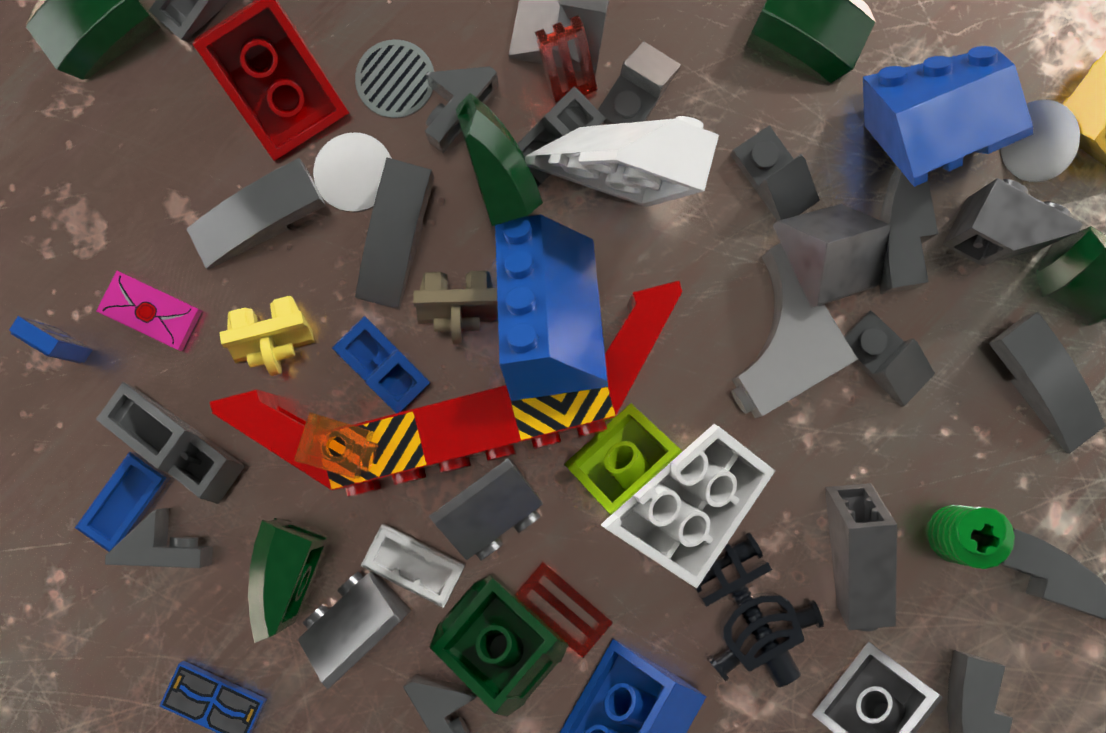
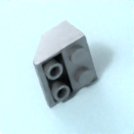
(1007, 222)

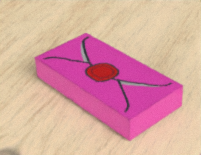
(149, 311)

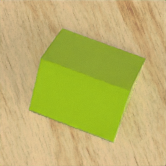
(622, 458)

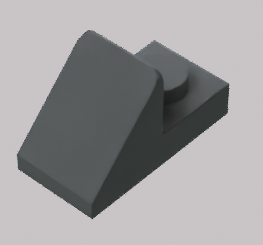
(639, 86)
(454, 87)
(777, 177)
(891, 362)
(148, 546)
(437, 700)

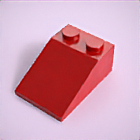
(270, 76)

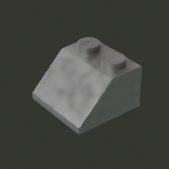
(488, 510)
(351, 627)

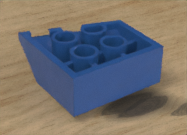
(945, 110)

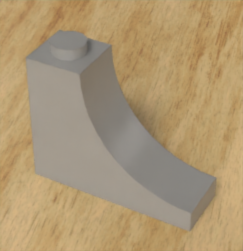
(800, 348)

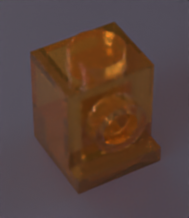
(315, 446)

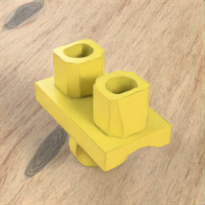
(267, 340)

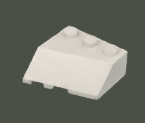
(633, 160)
(693, 505)

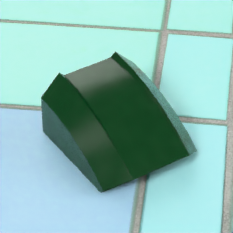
(88, 33)
(813, 35)
(498, 163)
(1077, 274)
(281, 574)
(497, 646)

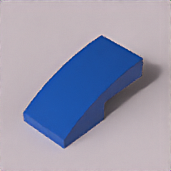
(380, 364)

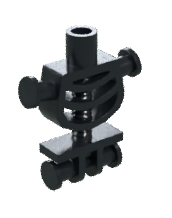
(773, 652)

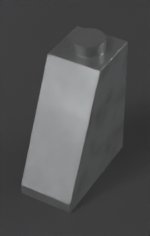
(863, 556)

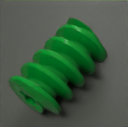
(970, 536)

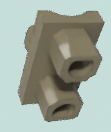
(456, 308)

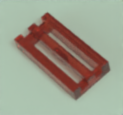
(559, 38)
(592, 634)

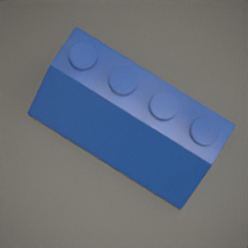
(548, 309)
(633, 697)

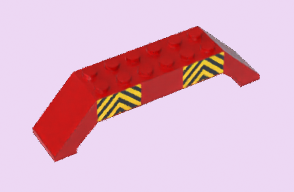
(469, 424)

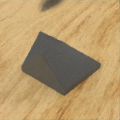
(542, 14)

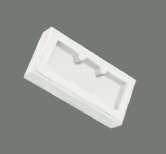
(413, 565)

